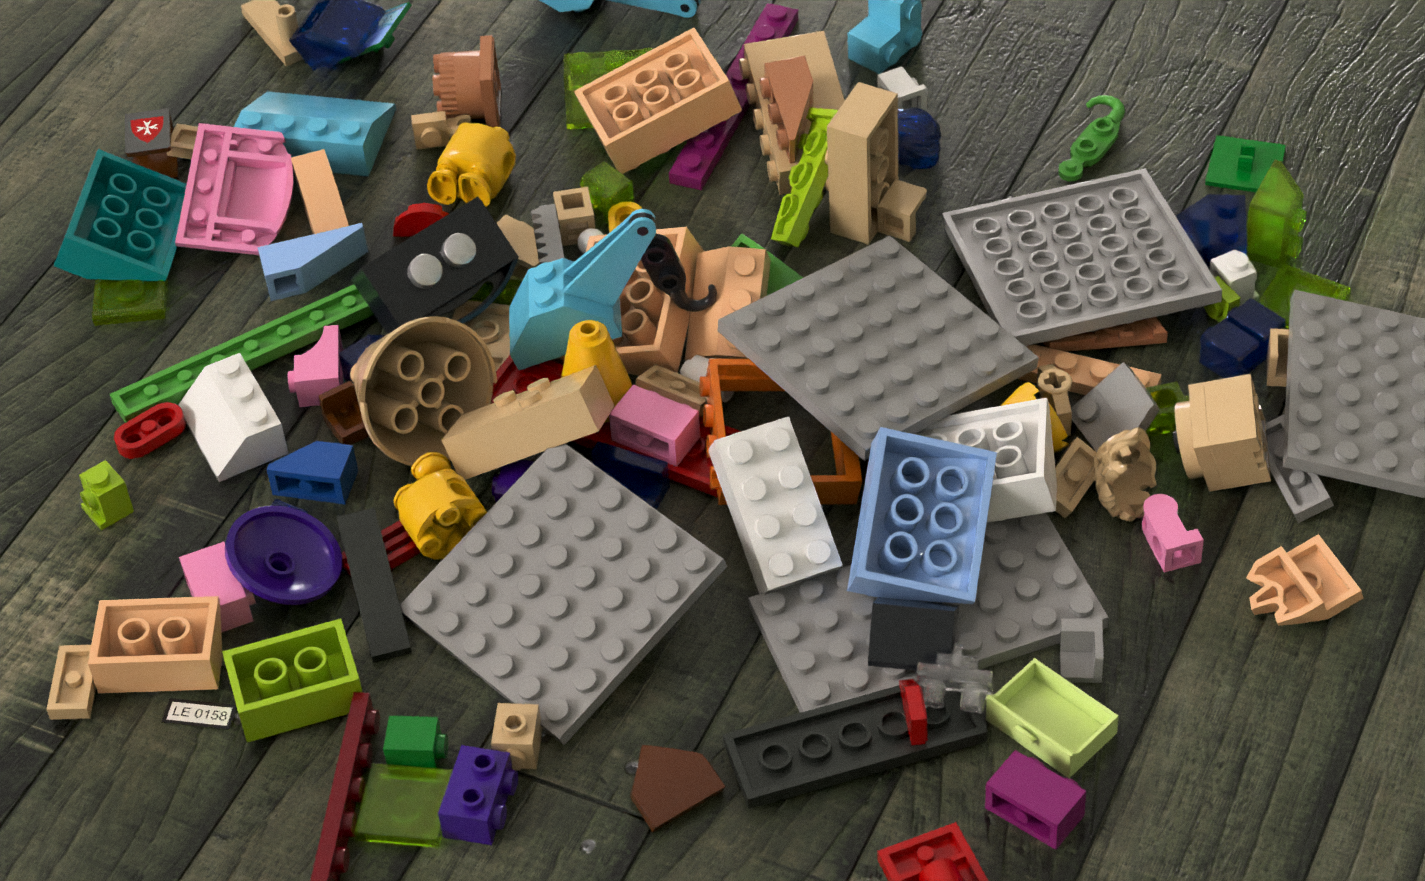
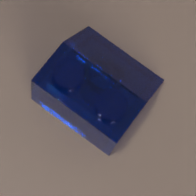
(1216, 225)

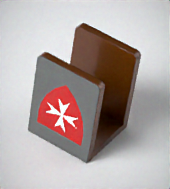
(150, 140)

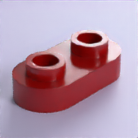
(149, 430)

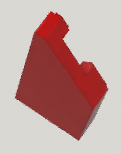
(914, 711)

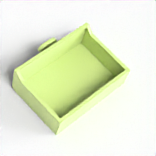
(1051, 717)

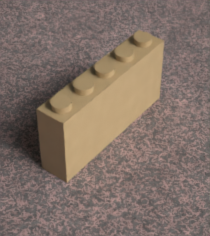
(826, 91)

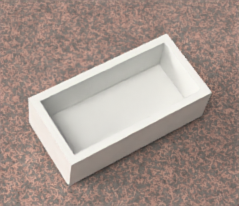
(774, 505)

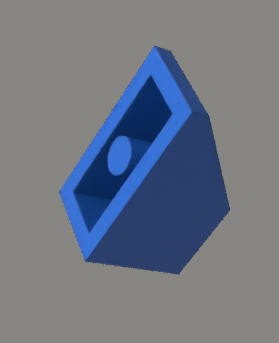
(315, 473)

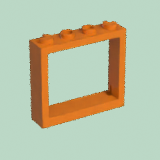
(746, 376)

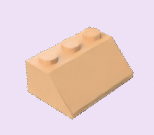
(739, 279)
(157, 645)

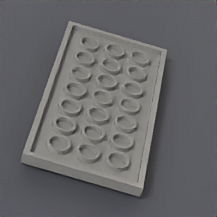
(1022, 593)

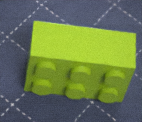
(292, 679)

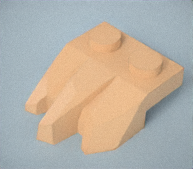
(1302, 584)

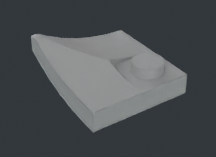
(1114, 406)

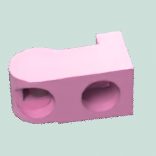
(1167, 536)

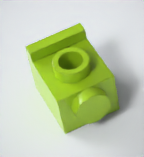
(104, 495)

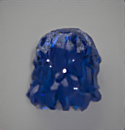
(918, 138)

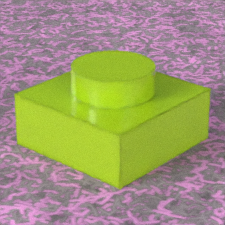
(1229, 301)

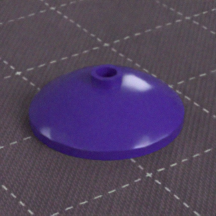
(283, 555)

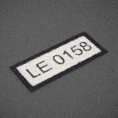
(199, 713)

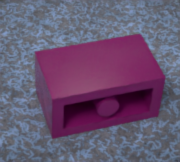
(1035, 799)

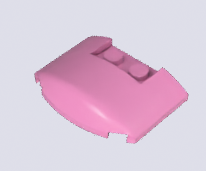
(235, 190)

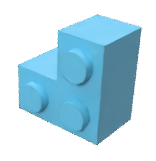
(885, 33)

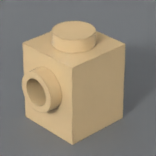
(519, 732)

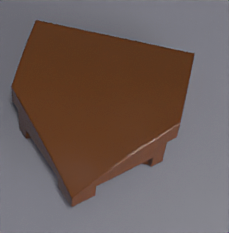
(672, 784)

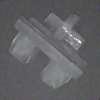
(955, 674)

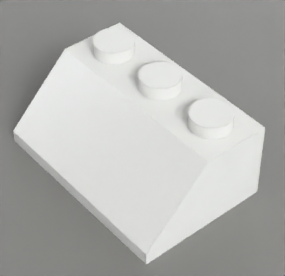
(232, 419)

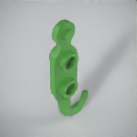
(1094, 140)

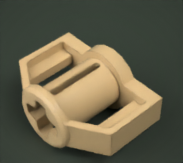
(1055, 386)

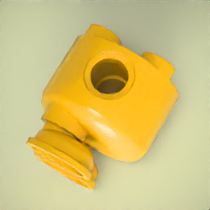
(472, 165)
(437, 506)

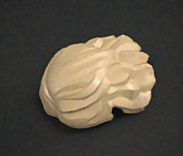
(1122, 471)

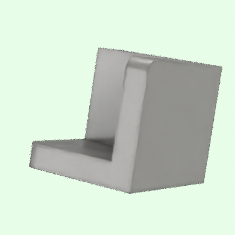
(1081, 650)

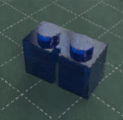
(1239, 340)

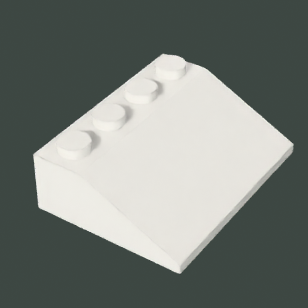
(1025, 454)

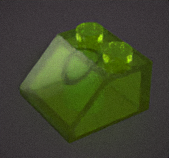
(1275, 219)

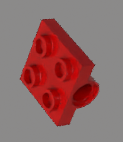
(932, 857)

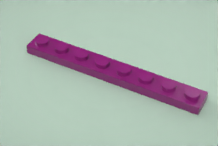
(704, 151)

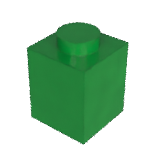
(415, 742)

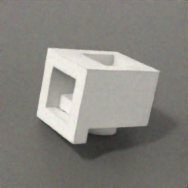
(909, 91)
(1236, 273)

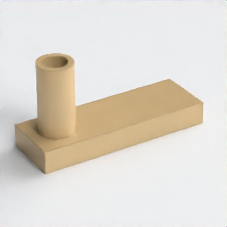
(275, 26)

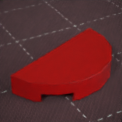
(417, 218)

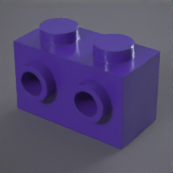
(477, 795)

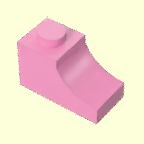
(317, 368)

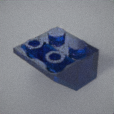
(335, 31)

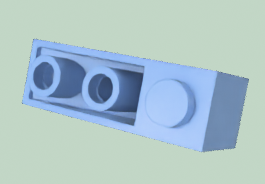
(307, 261)

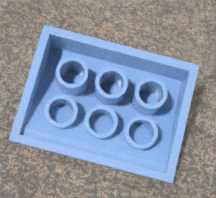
(922, 519)

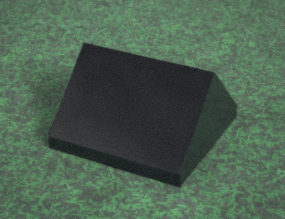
(910, 632)

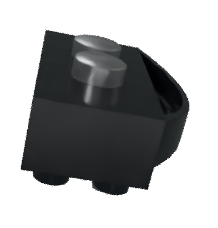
(439, 269)

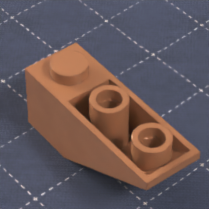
(790, 94)

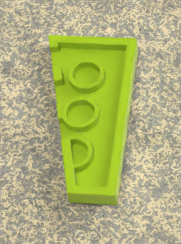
(806, 181)

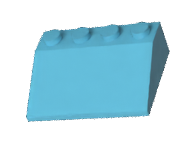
(343, 127)

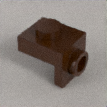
(343, 413)

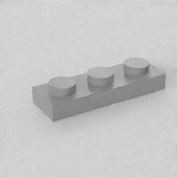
(1300, 488)

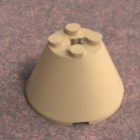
(420, 384)

